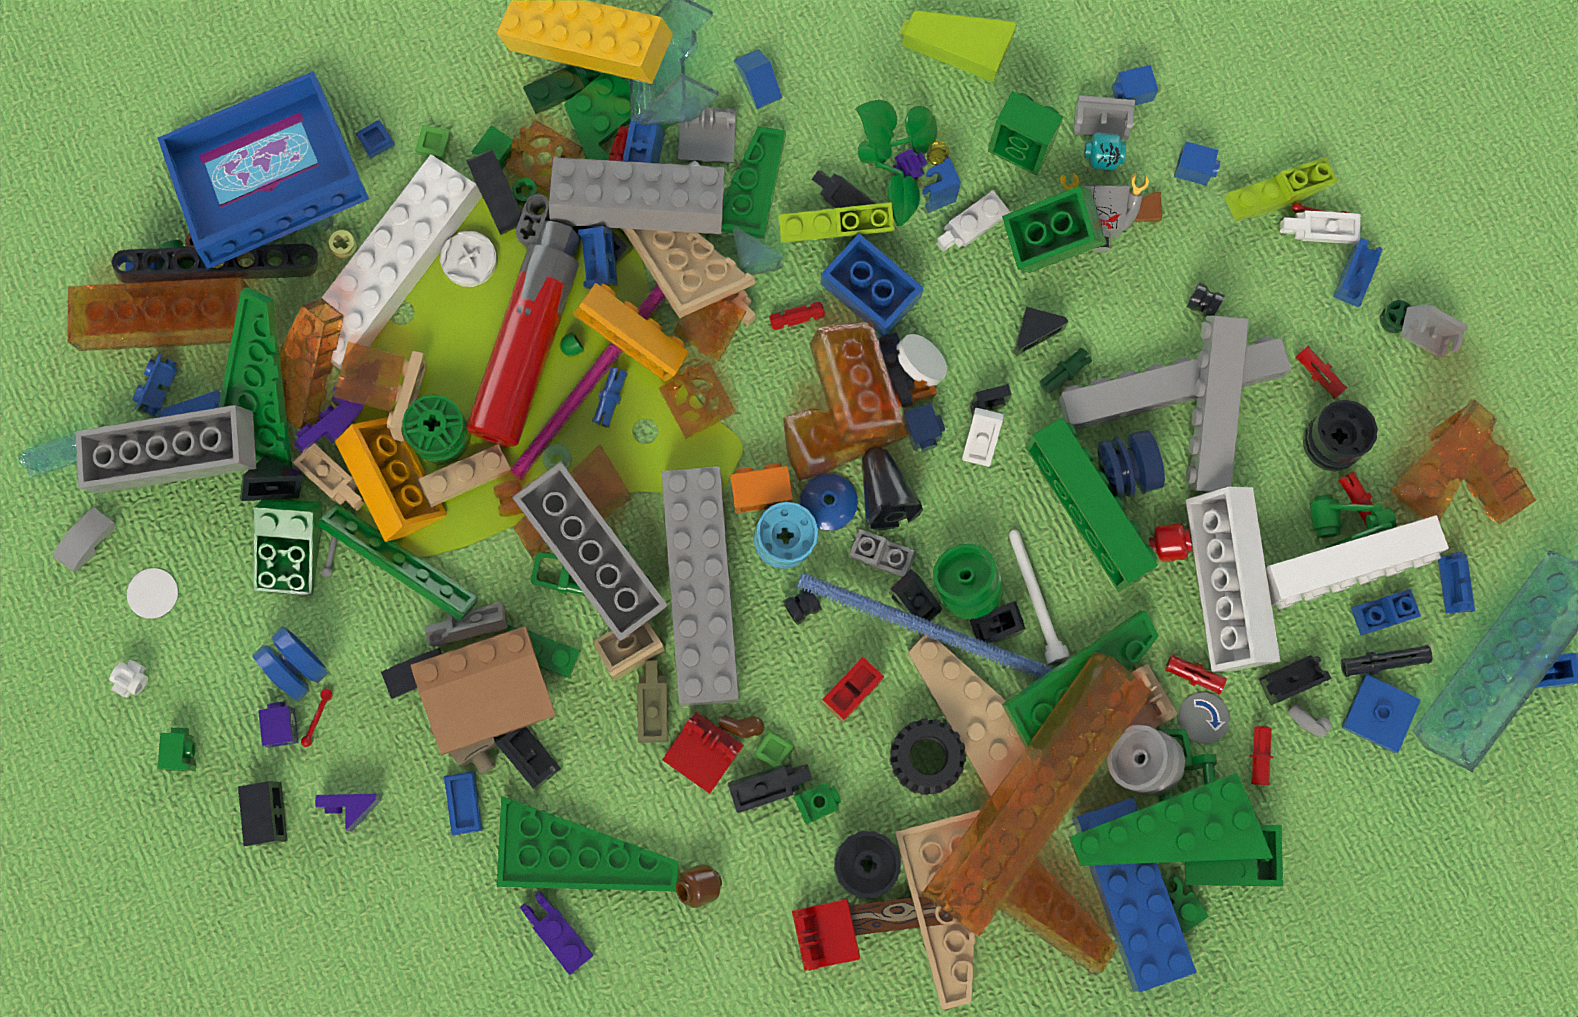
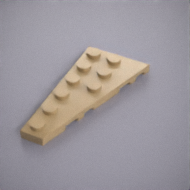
(688, 268)
(971, 710)

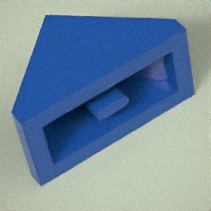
(758, 78)
(1562, 673)

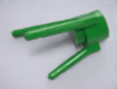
(1378, 521)

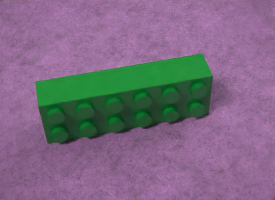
(1091, 504)

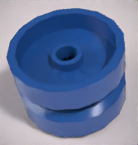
(286, 667)

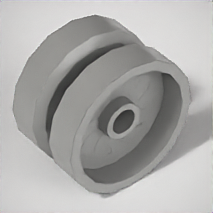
(1146, 761)

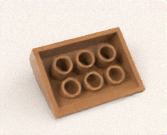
(483, 690)

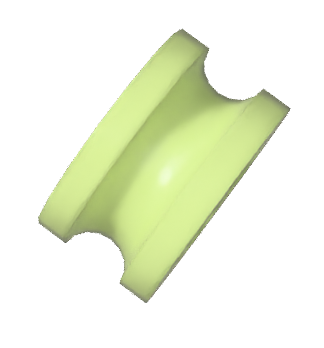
(339, 252)

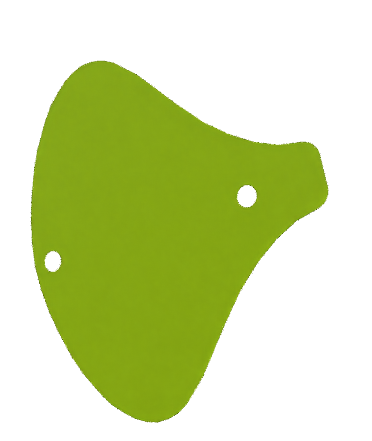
(457, 335)

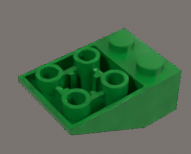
(286, 545)
(1242, 872)

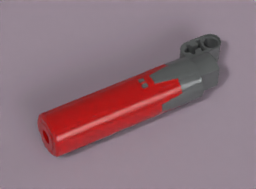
(526, 327)

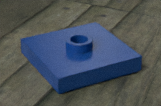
(1381, 713)

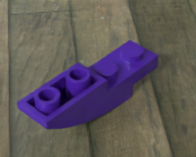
(331, 425)

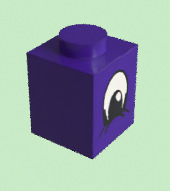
(278, 725)

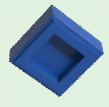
(375, 139)

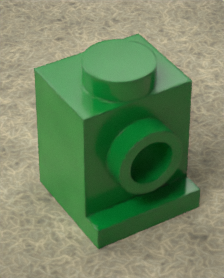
(176, 750)
(807, 808)

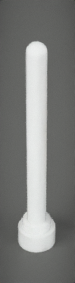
(1054, 649)

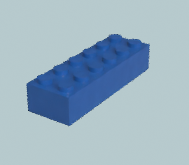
(1139, 912)

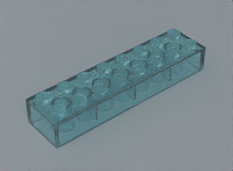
(1504, 665)

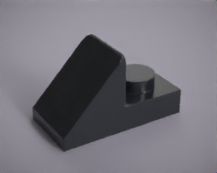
(915, 597)

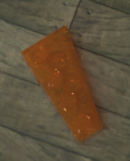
(1492, 480)

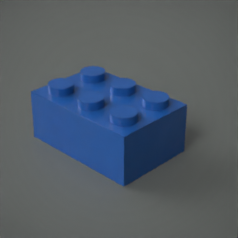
(871, 285)

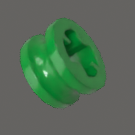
(518, 184)

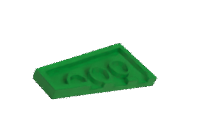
(753, 185)

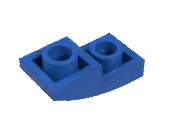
(1385, 612)

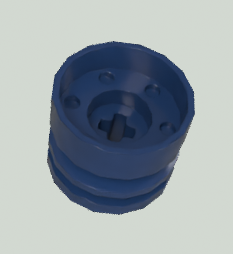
(1131, 464)

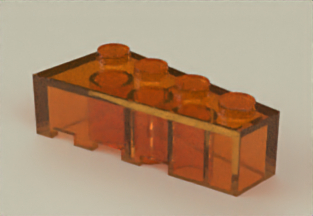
(307, 360)
(1440, 469)
(599, 483)
(1056, 917)

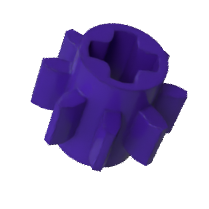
(910, 163)

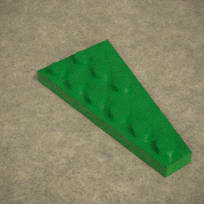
(255, 375)
(1034, 704)
(1194, 826)

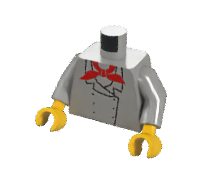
(1115, 206)

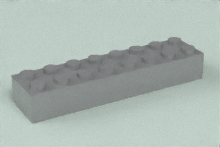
(700, 587)

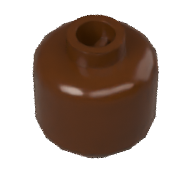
(698, 886)

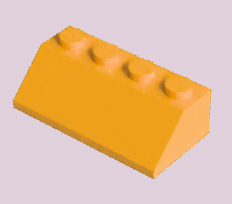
(631, 332)
(388, 479)

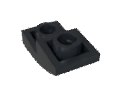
(400, 677)

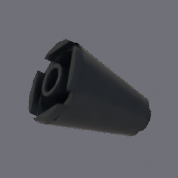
(887, 491)

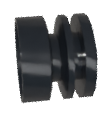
(1347, 423)

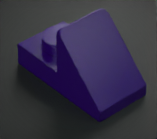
(356, 806)

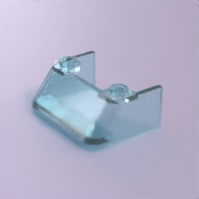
(673, 94)

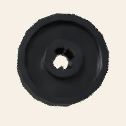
(884, 859)

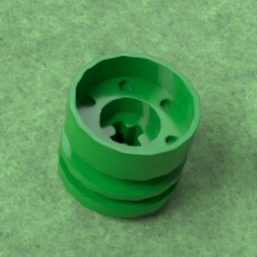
(443, 443)

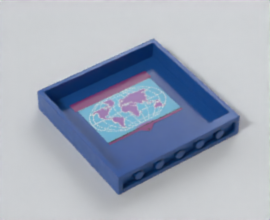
(261, 170)

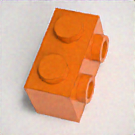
(760, 488)

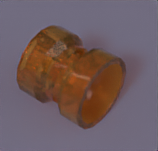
(504, 493)

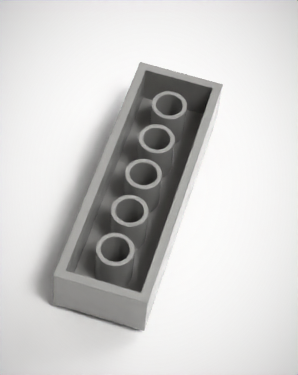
(636, 195)
(166, 449)
(589, 551)

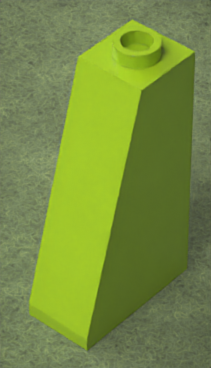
(960, 41)

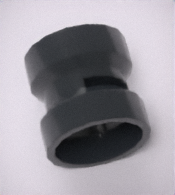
(1205, 300)
(802, 605)

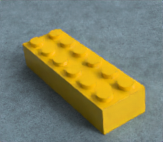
(587, 36)

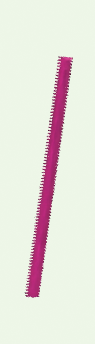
(579, 393)

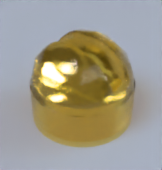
(937, 153)

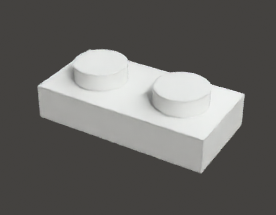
(982, 437)

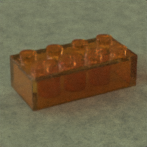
(855, 383)

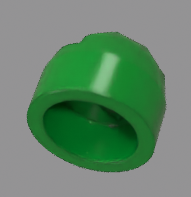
(571, 345)

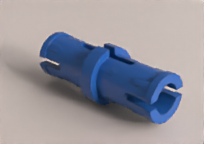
(609, 397)

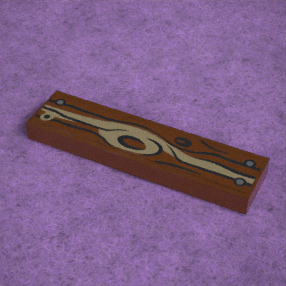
(893, 915)

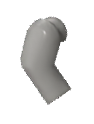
(1308, 723)

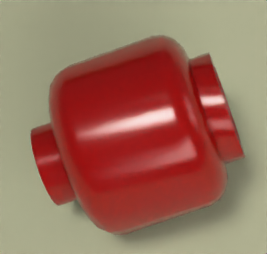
(1171, 542)

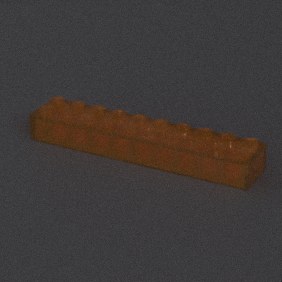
(1037, 793)

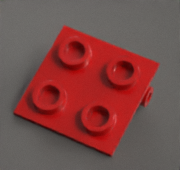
(702, 752)
(826, 935)

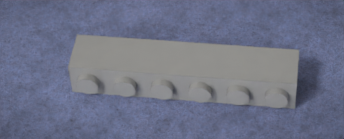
(1217, 403)

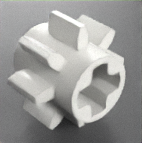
(128, 678)

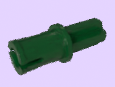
(1065, 371)

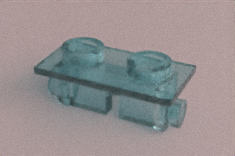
(49, 456)

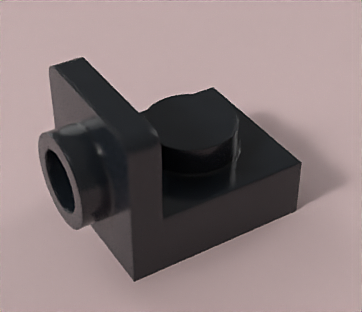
(992, 398)

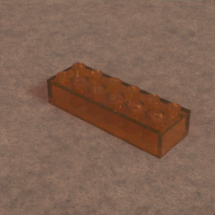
(153, 314)

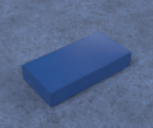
(463, 803)

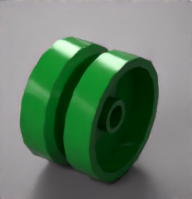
(968, 581)

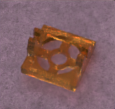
(536, 131)
(706, 419)

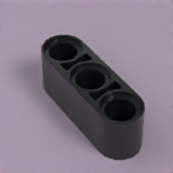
(495, 191)

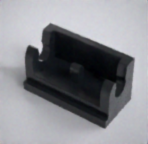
(1293, 679)
(528, 756)
(262, 813)

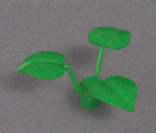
(879, 122)

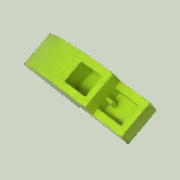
(1281, 190)
(836, 222)

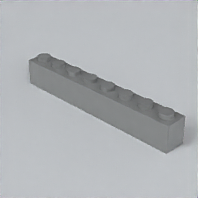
(1162, 386)

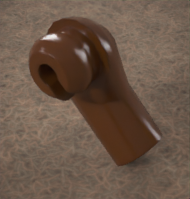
(743, 727)

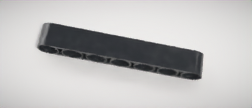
(231, 269)

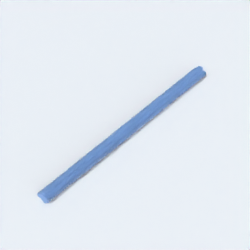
(926, 627)

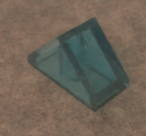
(754, 255)

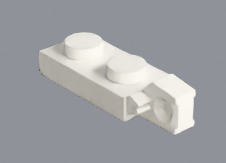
(973, 222)
(1323, 227)

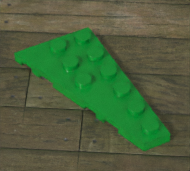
(560, 854)

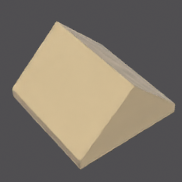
(631, 652)

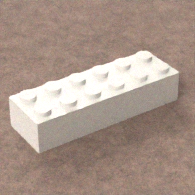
(1359, 560)
(1232, 579)

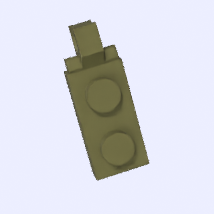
(652, 706)

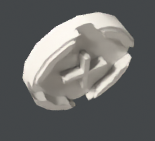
(468, 258)
(921, 359)

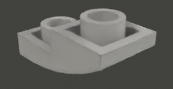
(79, 542)
(882, 554)

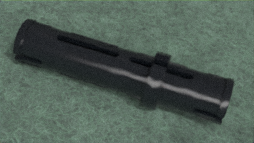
(1385, 661)

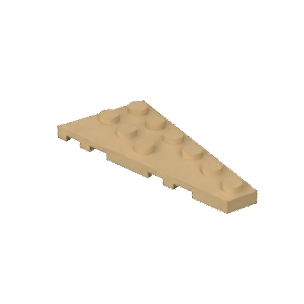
(947, 945)

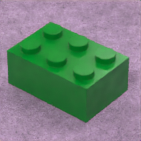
(1025, 132)
(1054, 229)

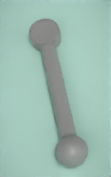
(327, 570)

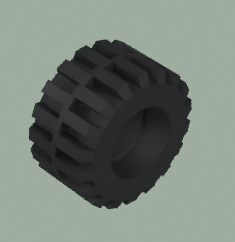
(952, 748)

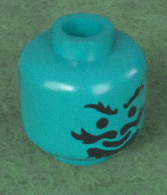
(1105, 151)

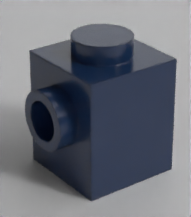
(923, 427)

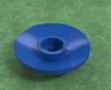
(837, 514)

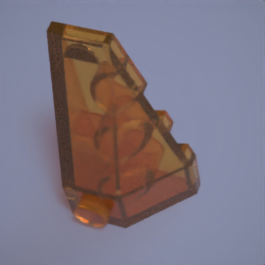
(815, 447)

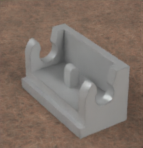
(1103, 116)
(1432, 329)

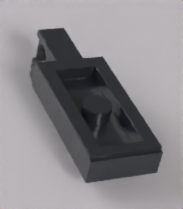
(840, 192)
(899, 378)
(767, 786)

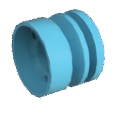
(796, 523)

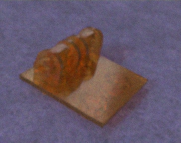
(711, 327)
(369, 376)

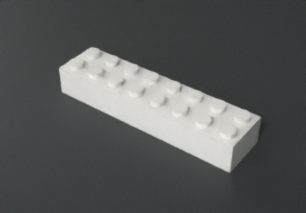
(399, 252)

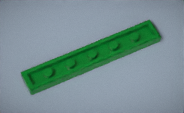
(398, 562)

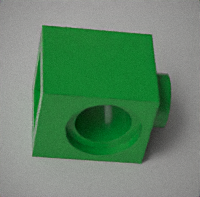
(498, 142)

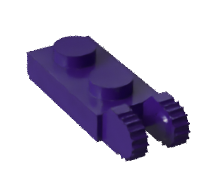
(558, 935)

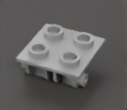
(708, 137)

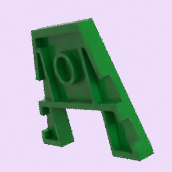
(599, 113)

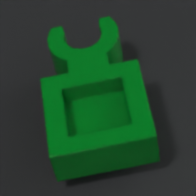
(1186, 907)

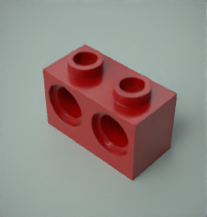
(852, 689)

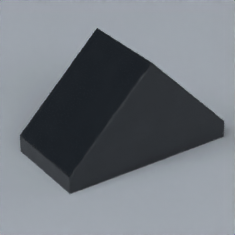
(1036, 328)
(271, 481)
(999, 624)

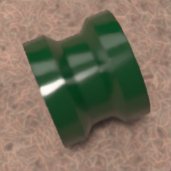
(1398, 309)

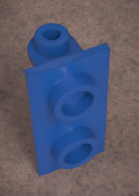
(157, 374)
(1456, 583)

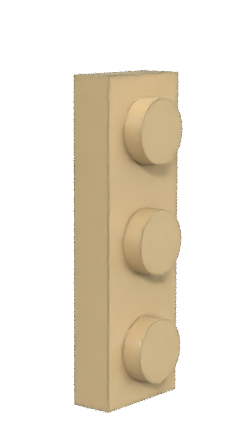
(407, 393)
(464, 475)

